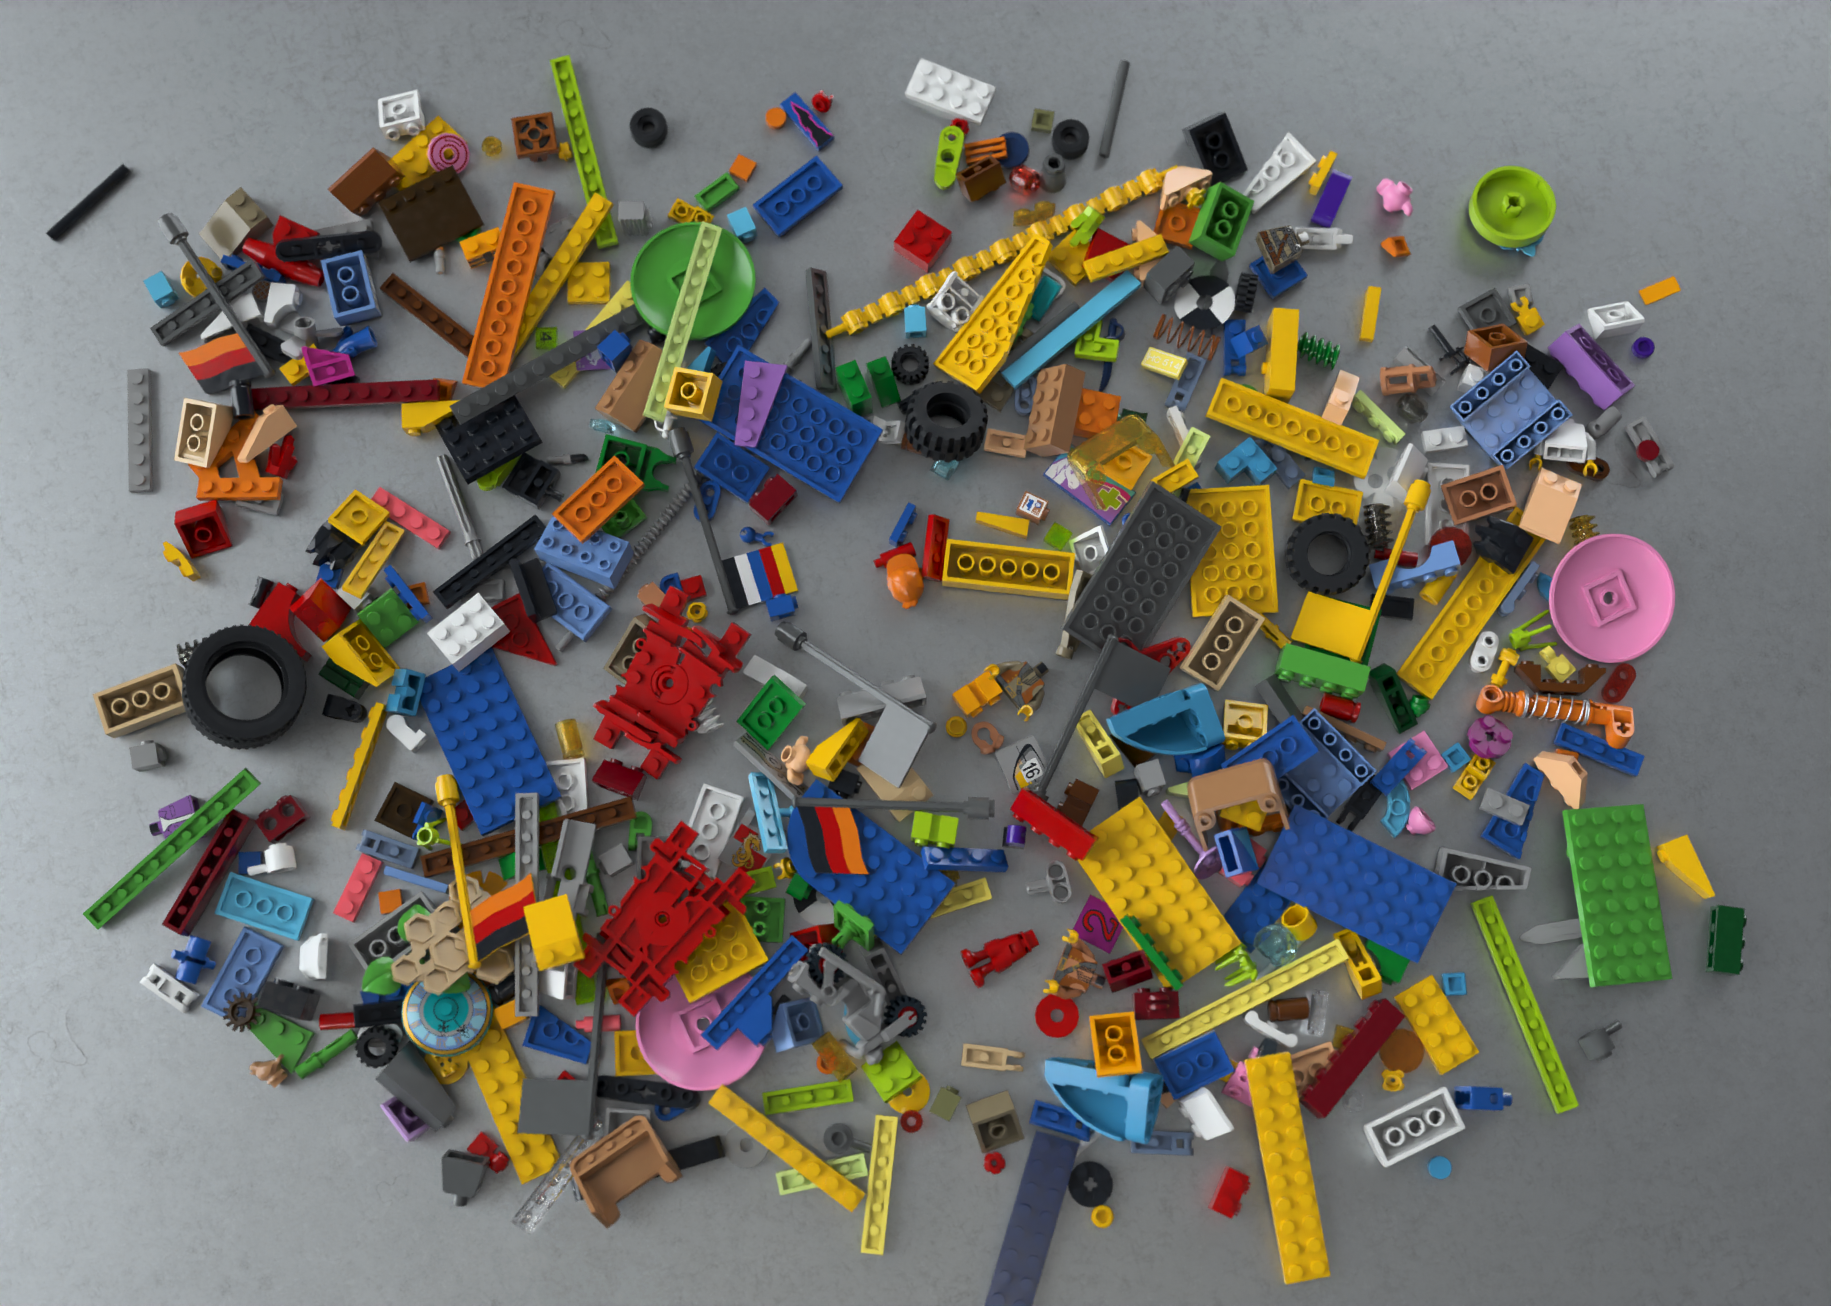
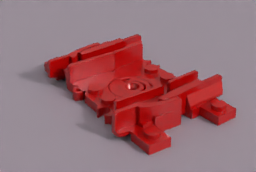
(647, 686)
(663, 944)

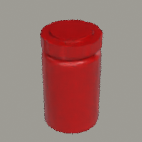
(1340, 707)

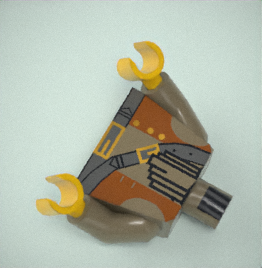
(1020, 684)

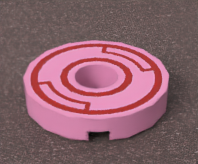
(458, 146)

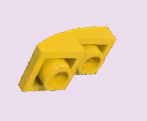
(684, 212)
(179, 559)
(1473, 776)

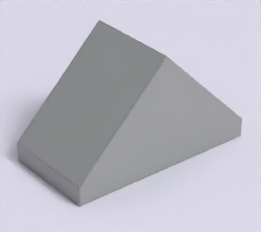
(1574, 967)

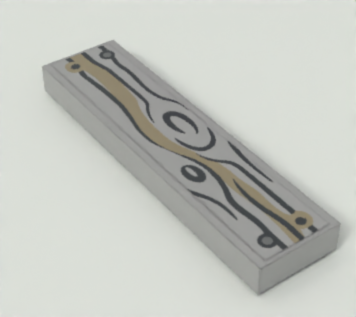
(768, 765)

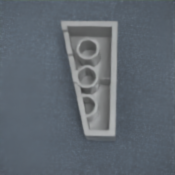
(1480, 872)

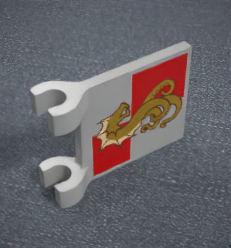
(745, 846)

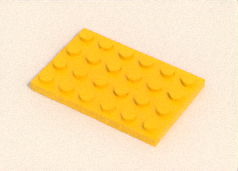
(1241, 554)

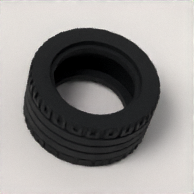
(248, 642)

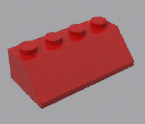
(1054, 824)

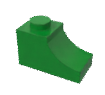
(1388, 963)

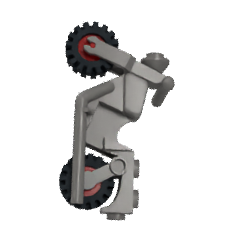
(862, 998)

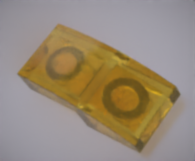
(1042, 211)
(834, 1056)

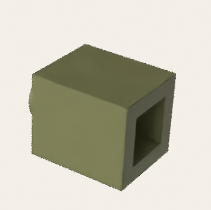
(945, 1102)

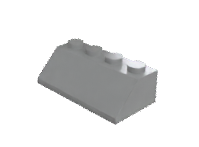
(867, 706)

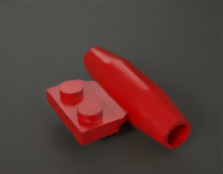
(265, 254)

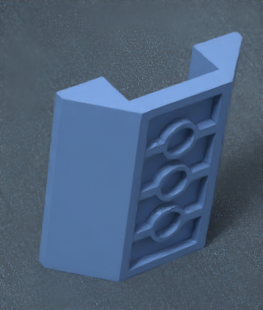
(1509, 411)
(1328, 775)

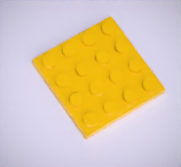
(720, 958)

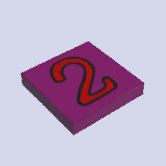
(1098, 925)

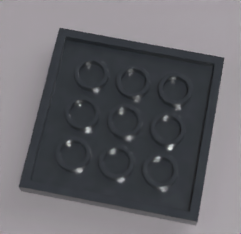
(489, 439)

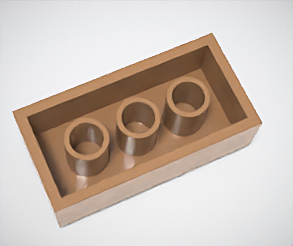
(1054, 410)

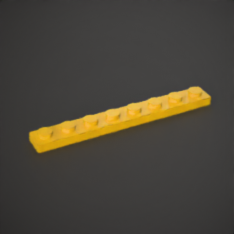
(787, 1148)

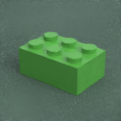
(1221, 221)

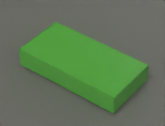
(717, 192)

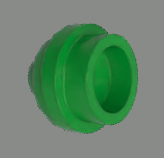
(1419, 705)

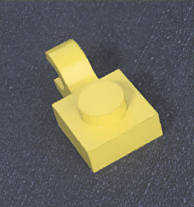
(1558, 667)

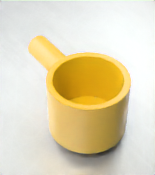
(1299, 922)

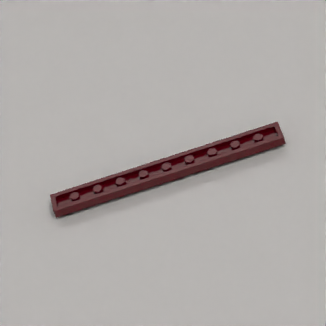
(347, 394)

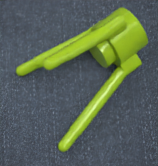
(1519, 639)
(429, 836)

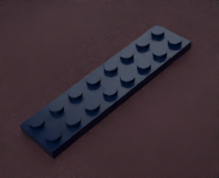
(1032, 1221)

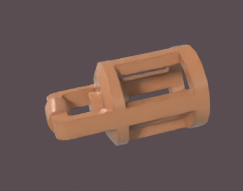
(1413, 379)

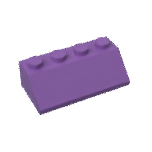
(1590, 367)

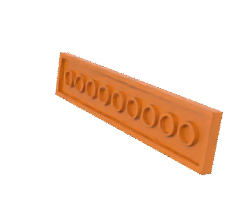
(509, 285)

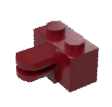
(1156, 1005)

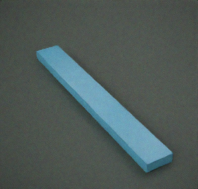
(1071, 329)

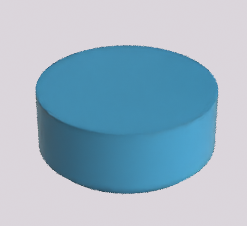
(1439, 1167)

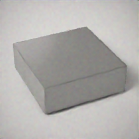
(1516, 292)

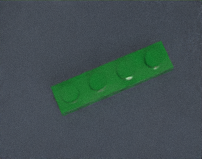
(1158, 958)

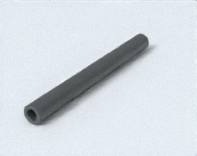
(1114, 109)
(1039, 335)

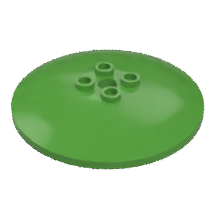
(662, 269)

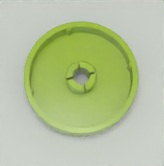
(1530, 210)

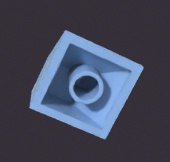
(796, 1024)

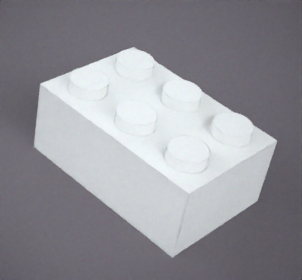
(468, 632)

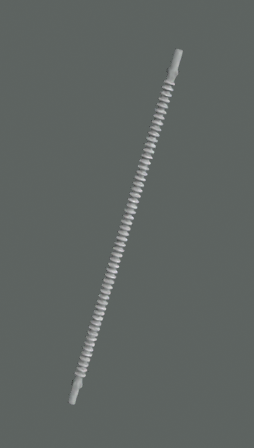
(794, 359)

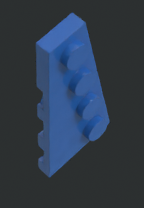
(747, 329)
(1508, 835)

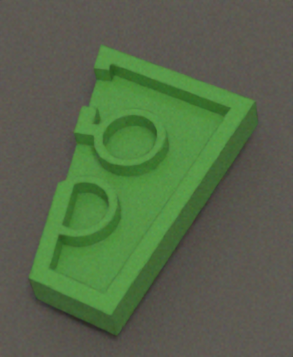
(282, 1037)

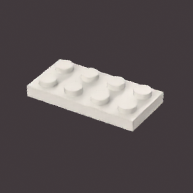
(950, 91)

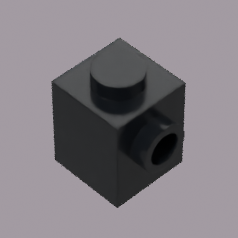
(846, 784)

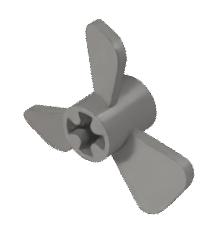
(304, 332)

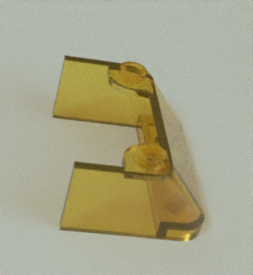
(1104, 446)

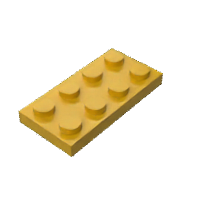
(413, 156)
(1436, 1024)

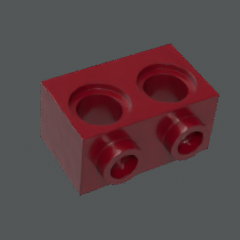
(285, 824)

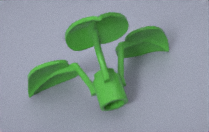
(379, 976)

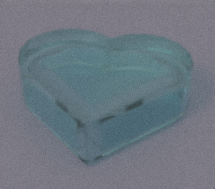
(602, 426)

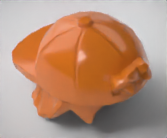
(905, 580)

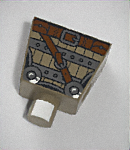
(1280, 246)

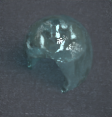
(1276, 944)

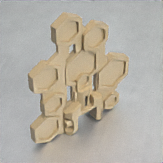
(447, 950)

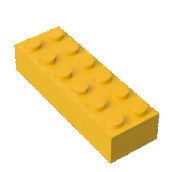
(1008, 569)

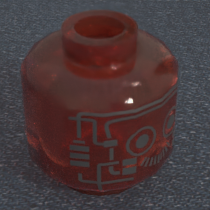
(1024, 179)

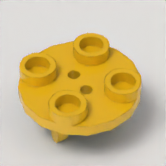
(195, 285)
(451, 1071)

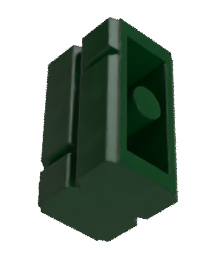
(343, 679)

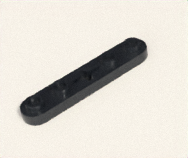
(306, 247)
(666, 1094)

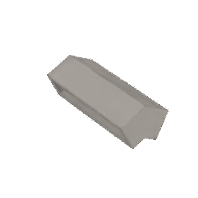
(1408, 357)

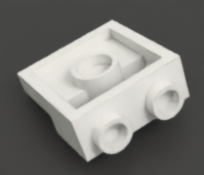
(401, 115)

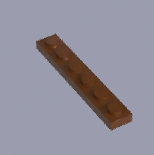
(428, 314)

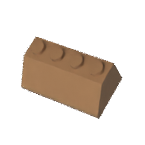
(629, 390)

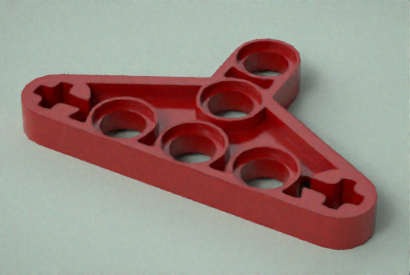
(1157, 652)

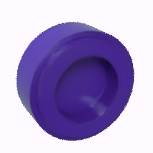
(1643, 347)

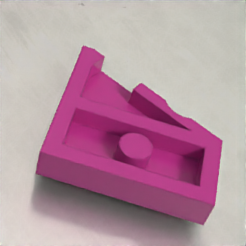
(327, 365)

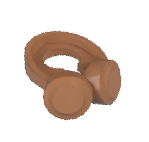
(984, 747)

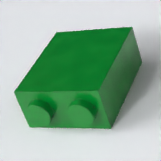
(854, 388)

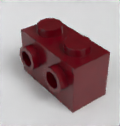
(772, 499)
(1127, 971)

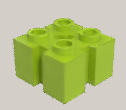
(934, 830)

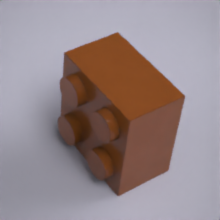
(1493, 345)

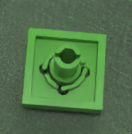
(852, 927)

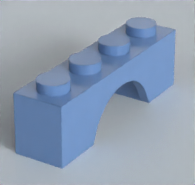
(1441, 562)

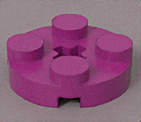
(1494, 727)

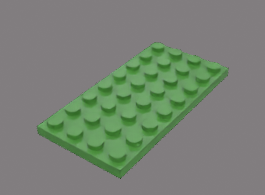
(1616, 895)

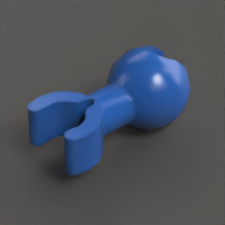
(752, 535)

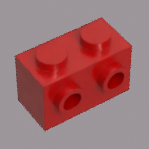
(1229, 1192)

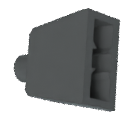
(463, 1174)

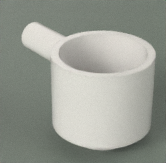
(278, 859)

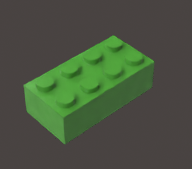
(1321, 671)

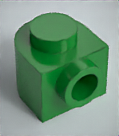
(798, 888)

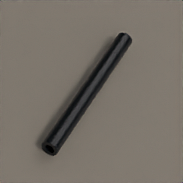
(88, 202)

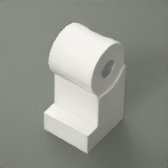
(400, 729)

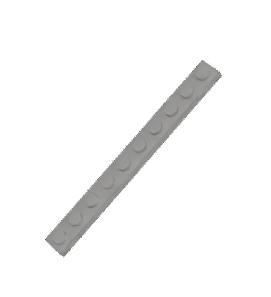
(525, 863)

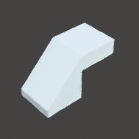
(892, 432)

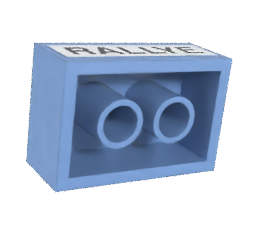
(350, 288)

